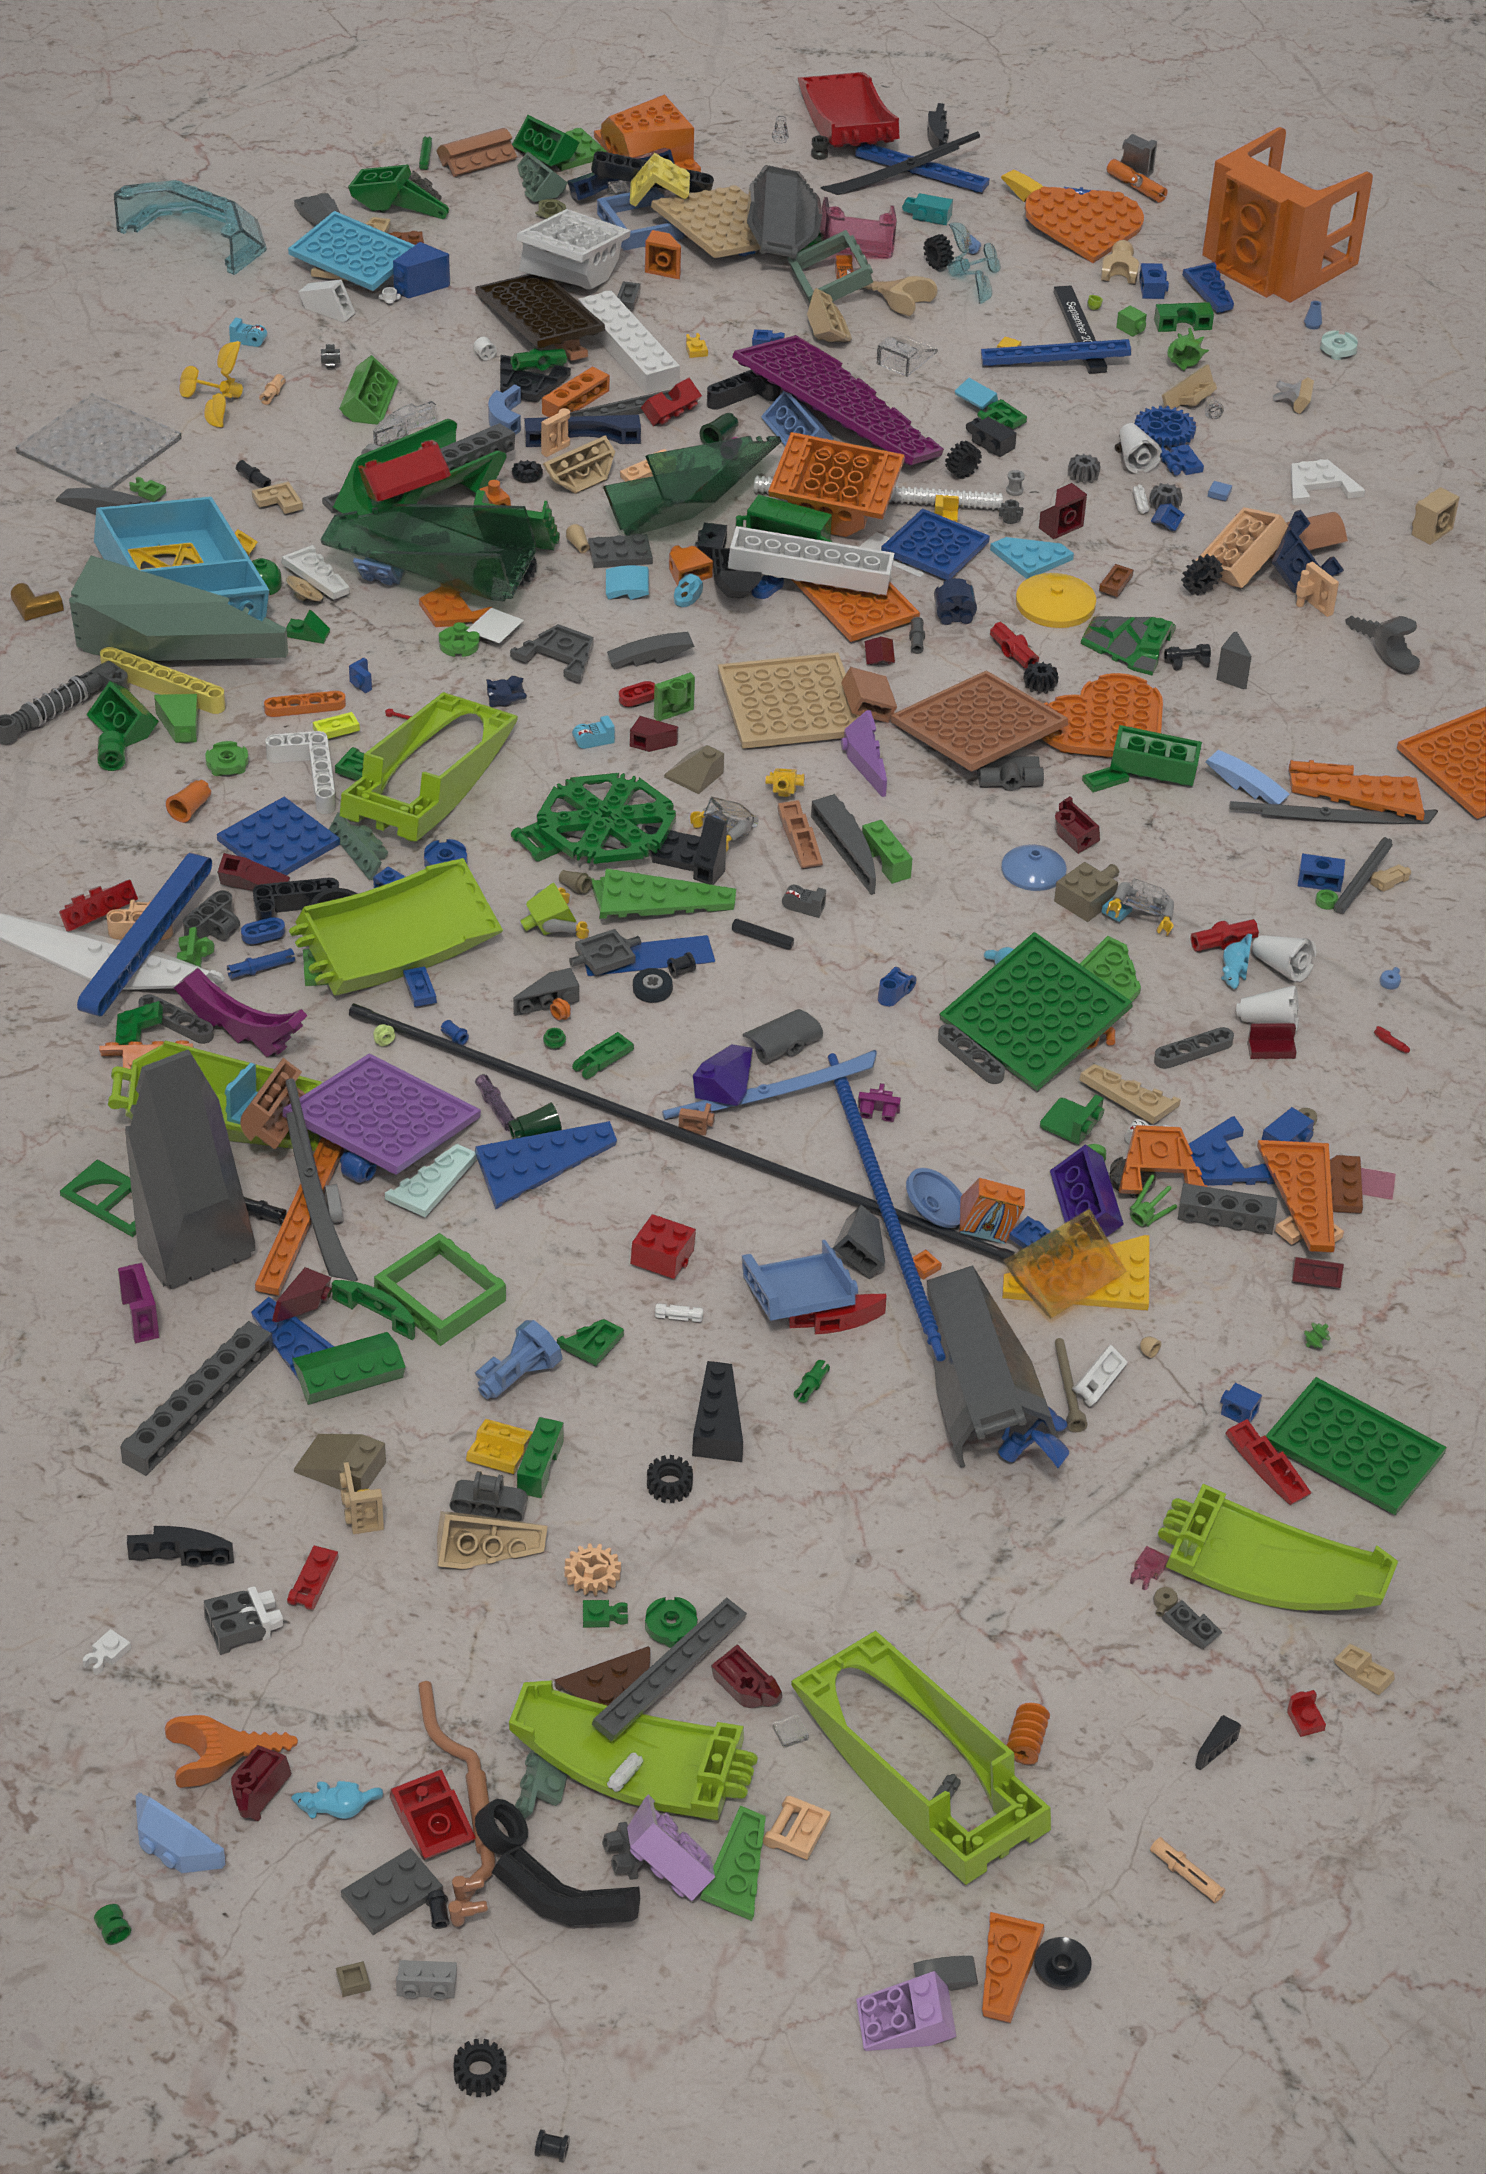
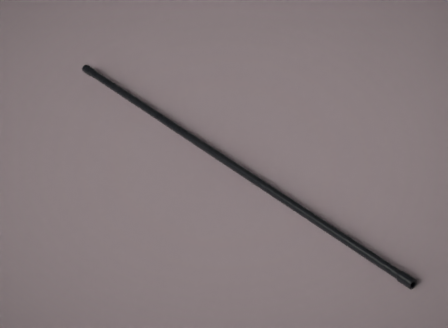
(368, 1015)

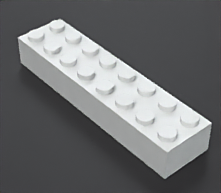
(632, 344)
(811, 560)

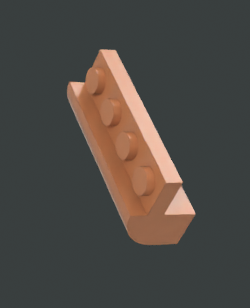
(477, 152)
(1323, 531)
(265, 1111)

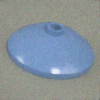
(1033, 867)
(934, 1197)

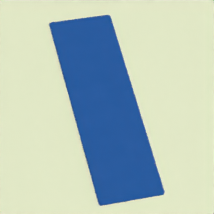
(656, 953)

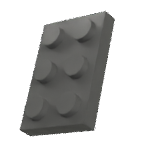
(620, 551)
(391, 1891)

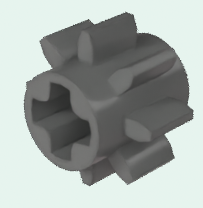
(330, 355)
(1011, 511)

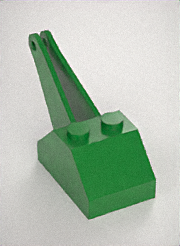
(391, 185)

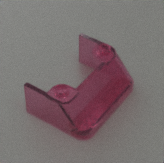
(873, 236)

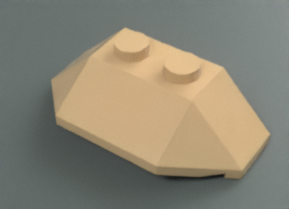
(827, 319)
(582, 466)

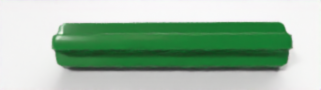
(425, 153)

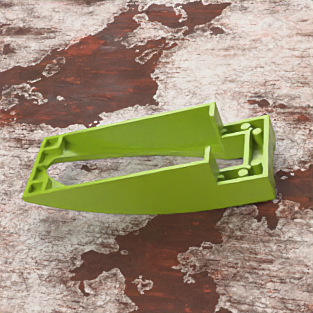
(437, 793)
(1019, 1810)

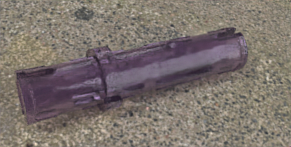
(493, 1097)

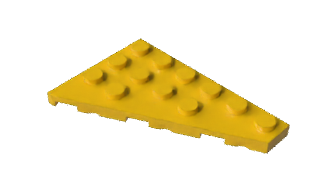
(1124, 1292)

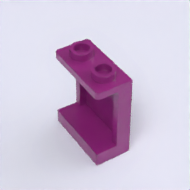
(138, 1294)

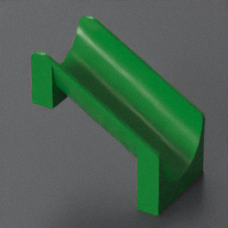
(472, 475)

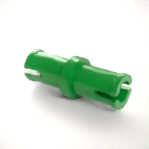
(811, 1381)

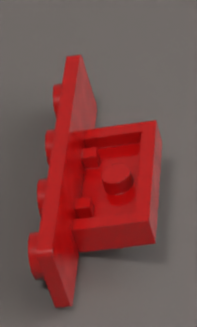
(96, 904)

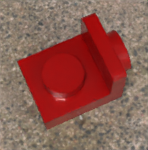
(1305, 1713)

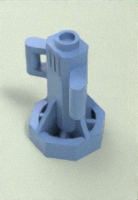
(531, 1351)

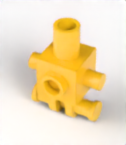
(785, 781)

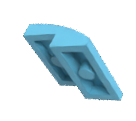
(627, 580)

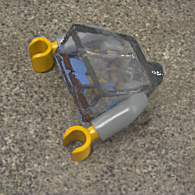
(738, 818)
(1145, 898)

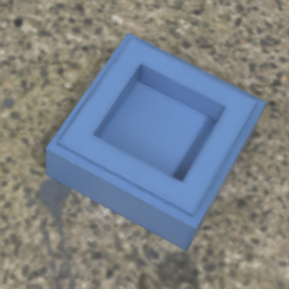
(1219, 491)

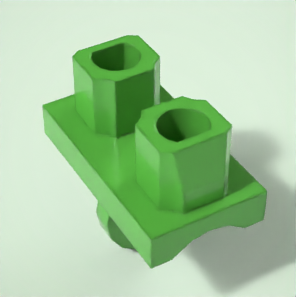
(194, 948)

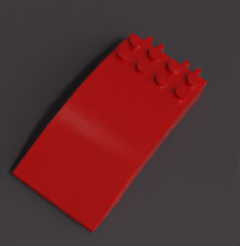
(848, 109)

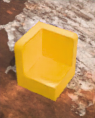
(947, 506)

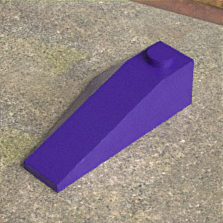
(724, 1075)

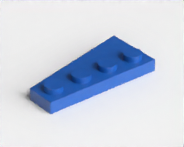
(1210, 286)
(289, 1336)

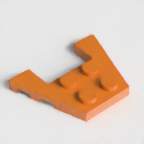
(447, 607)
(1158, 1151)

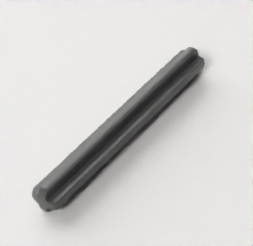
(1363, 875)

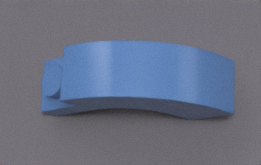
(500, 408)

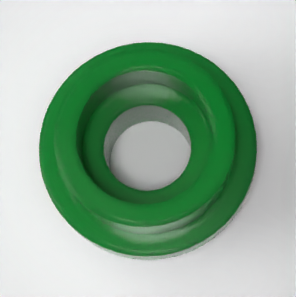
(554, 1038)

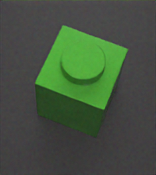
(1131, 321)

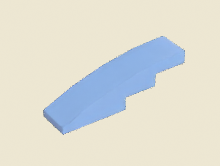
(1243, 775)

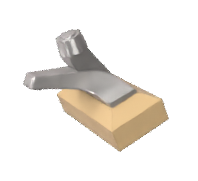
(1298, 393)

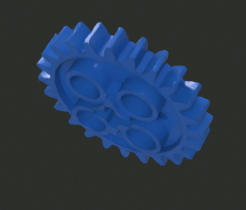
(1166, 425)

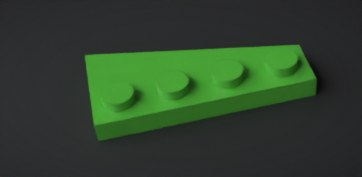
(738, 1866)

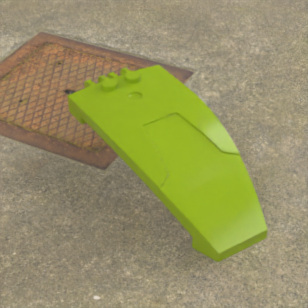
(1270, 1560)
(683, 1765)

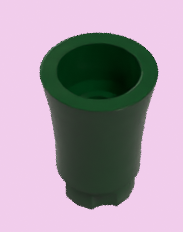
(718, 429)
(536, 1122)

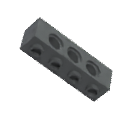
(1227, 1208)

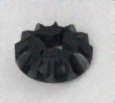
(527, 471)

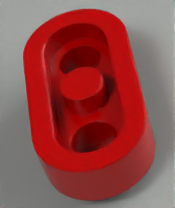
(637, 693)

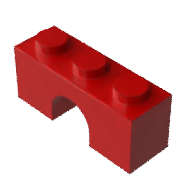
(660, 409)

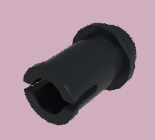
(437, 1903)

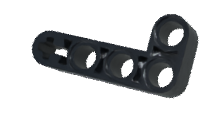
(740, 388)
(287, 896)

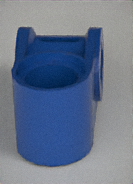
(895, 987)

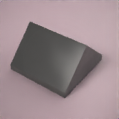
(1234, 662)

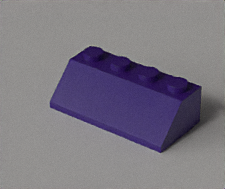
(1084, 1184)

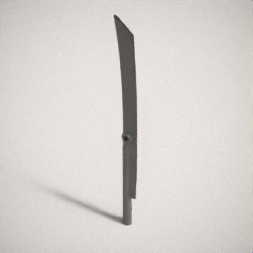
(1327, 813)
(328, 1241)

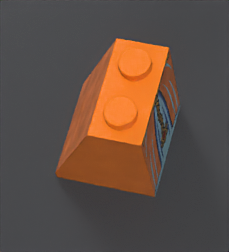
(990, 1210)

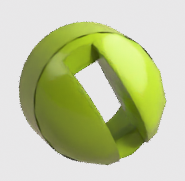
(1094, 302)

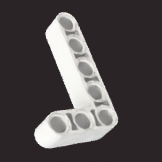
(305, 747)

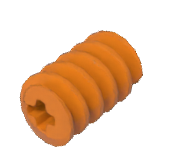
(1028, 1732)

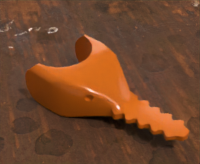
(217, 1747)

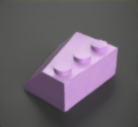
(668, 1852)

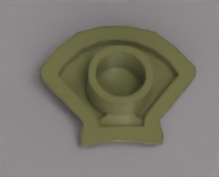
(550, 207)

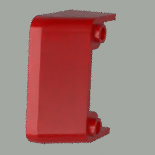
(404, 472)

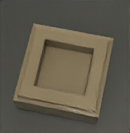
(353, 1979)

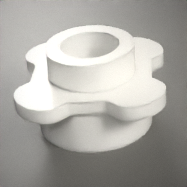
(389, 295)

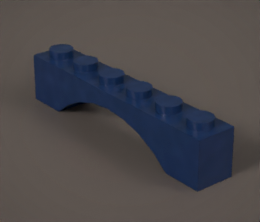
(592, 184)
(617, 428)

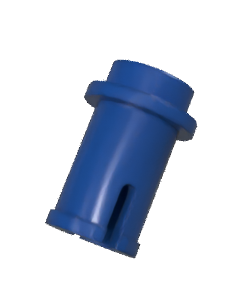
(457, 1034)

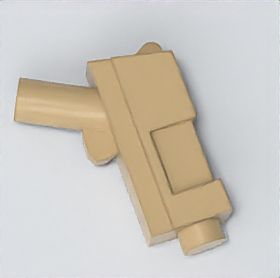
(1387, 879)

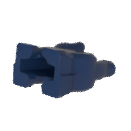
(501, 691)

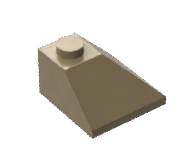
(698, 769)

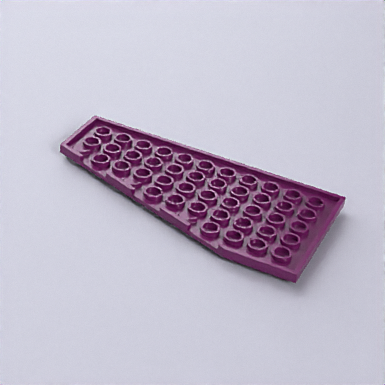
(834, 391)

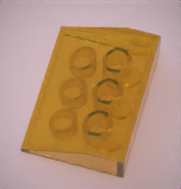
(1066, 1264)

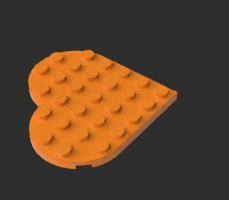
(1086, 221)
(1100, 710)

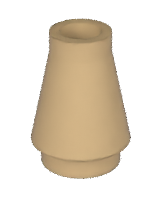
(576, 535)

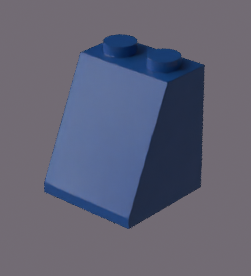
(421, 271)

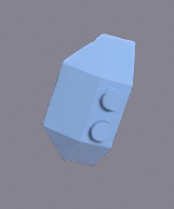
(174, 1839)

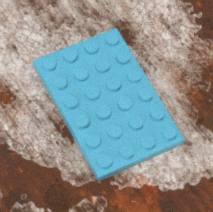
(350, 250)

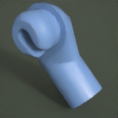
(975, 245)

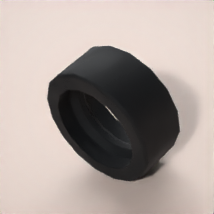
(490, 1833)

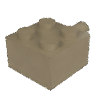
(1086, 890)

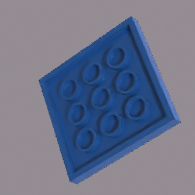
(935, 544)
(279, 837)

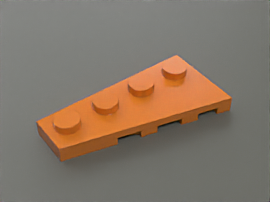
(1008, 1963)

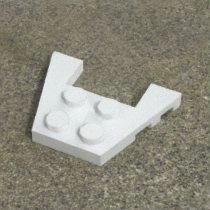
(1317, 476)

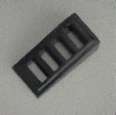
(1220, 1738)

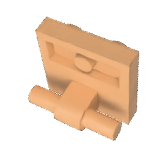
(1317, 588)

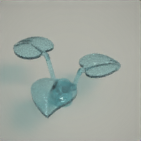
(961, 265)

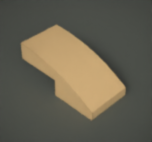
(1359, 1667)

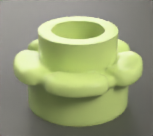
(382, 1030)

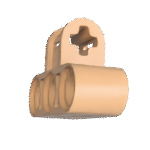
(121, 920)

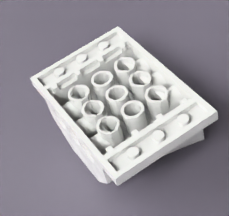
(572, 248)

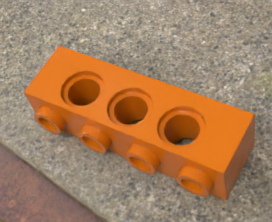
(576, 392)

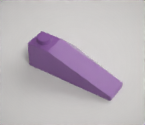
(864, 751)

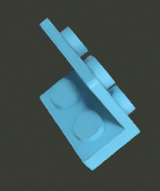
(240, 1093)

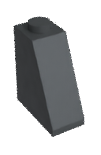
(862, 1242)

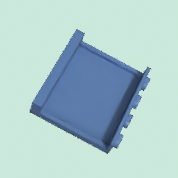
(800, 1284)

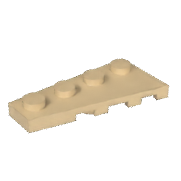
(1129, 1094)

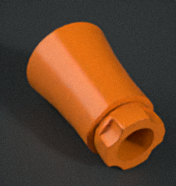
(185, 803)

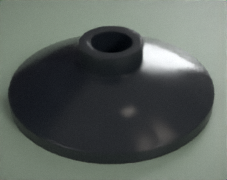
(1066, 1953)

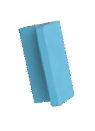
(976, 393)

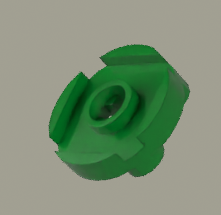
(664, 1632)

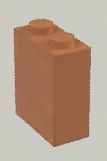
(869, 692)

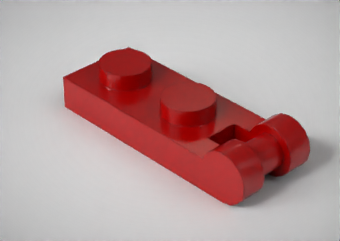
(313, 1577)

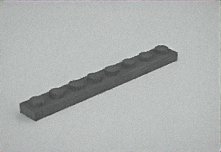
(668, 1669)

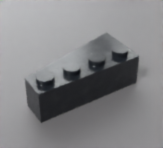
(718, 1419)

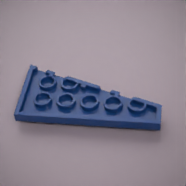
(533, 1160)

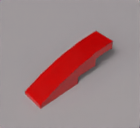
(1267, 1463)

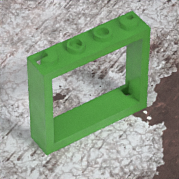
(424, 1319)

